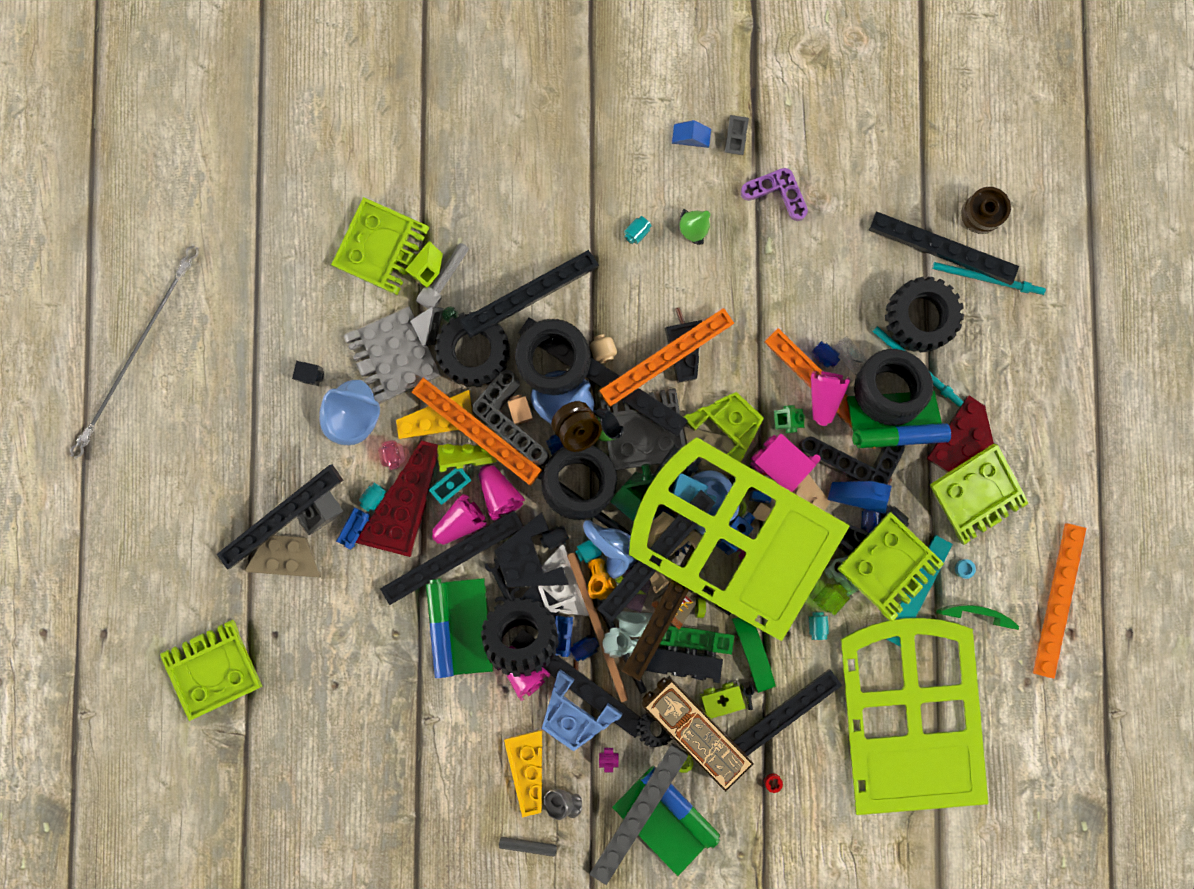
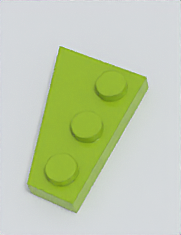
(459, 455)

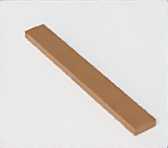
(597, 625)

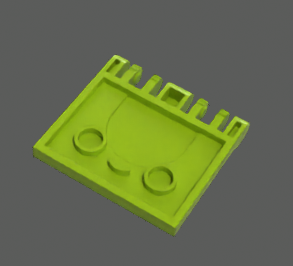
(376, 245)
(977, 492)
(887, 563)
(213, 673)

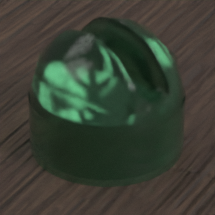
(449, 312)

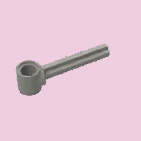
(430, 296)

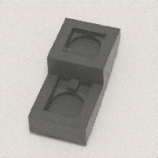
(736, 135)

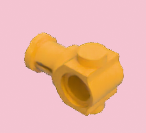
(600, 583)

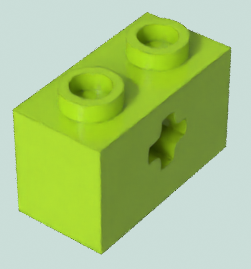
(732, 703)

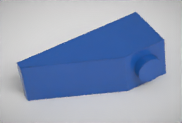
(861, 494)

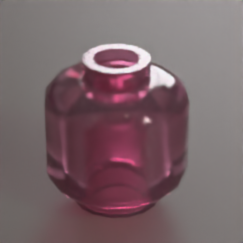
(391, 454)

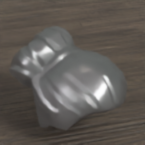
(562, 804)

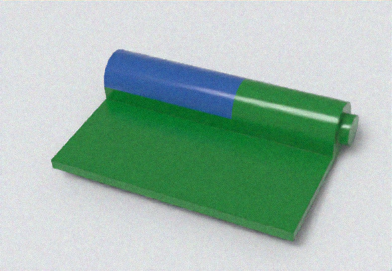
(924, 429)
(456, 626)
(674, 828)

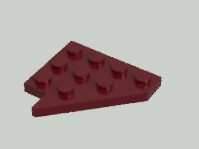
(968, 436)

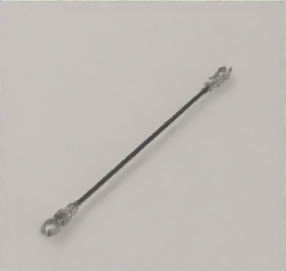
(84, 438)

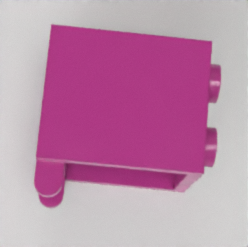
(783, 462)

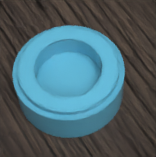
(965, 568)

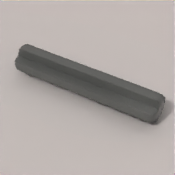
(527, 846)

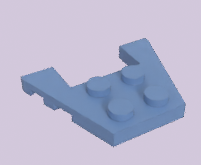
(571, 723)

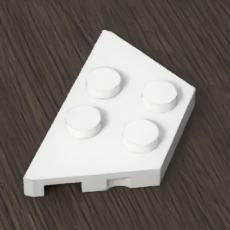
(566, 595)

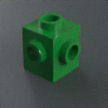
(789, 419)

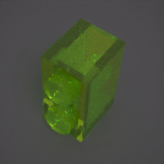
(832, 598)

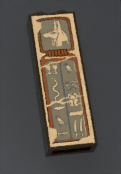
(696, 732)

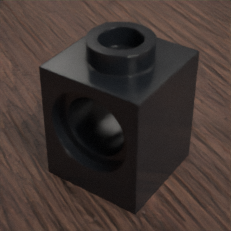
(308, 373)

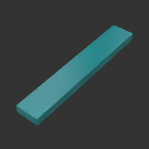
(941, 549)

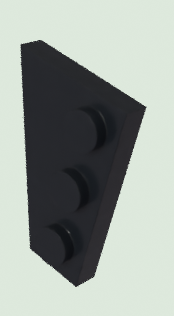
(687, 367)

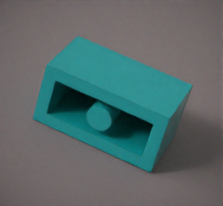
(450, 485)

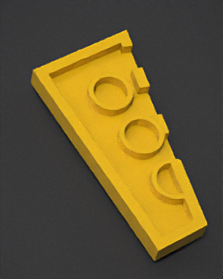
(429, 421)
(526, 767)

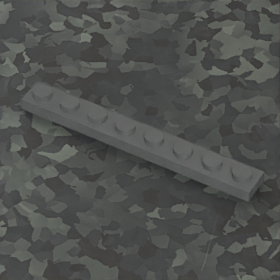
(639, 813)

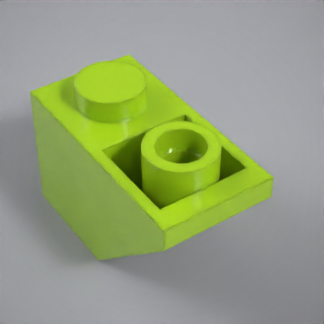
(426, 265)

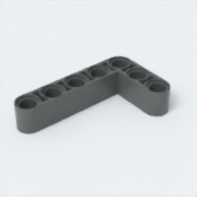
(492, 412)

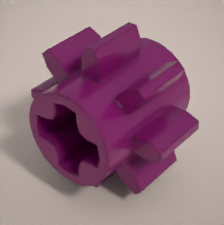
(608, 760)

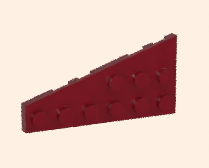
(401, 510)

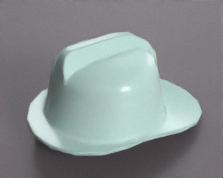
(633, 622)

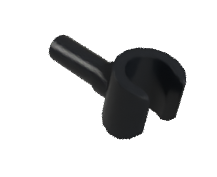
(748, 692)

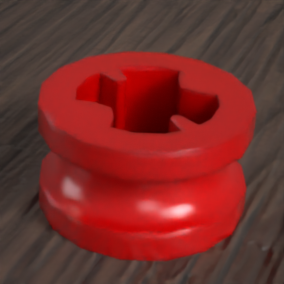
(773, 776)

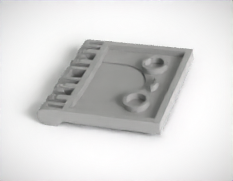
(393, 355)

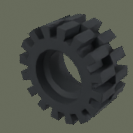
(646, 734)

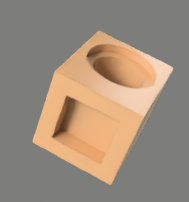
(520, 409)

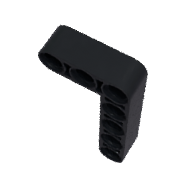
(852, 463)

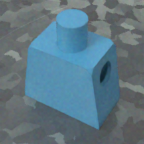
(687, 488)

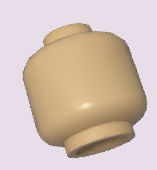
(603, 349)

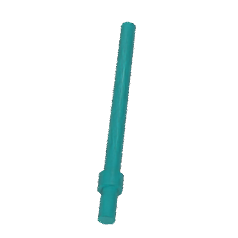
(1024, 286)
(946, 391)

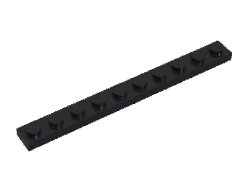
(603, 376)

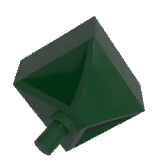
(633, 491)

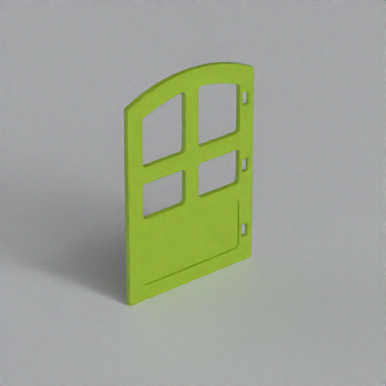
(778, 563)
(917, 767)

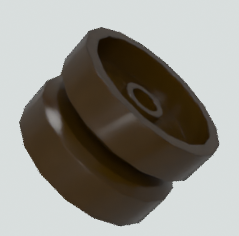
(986, 210)
(576, 426)

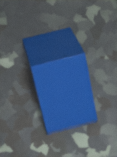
(691, 134)

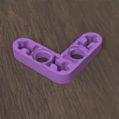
(777, 184)

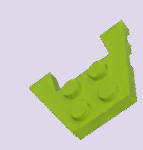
(734, 418)

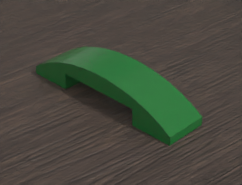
(999, 618)
(699, 639)
(754, 654)

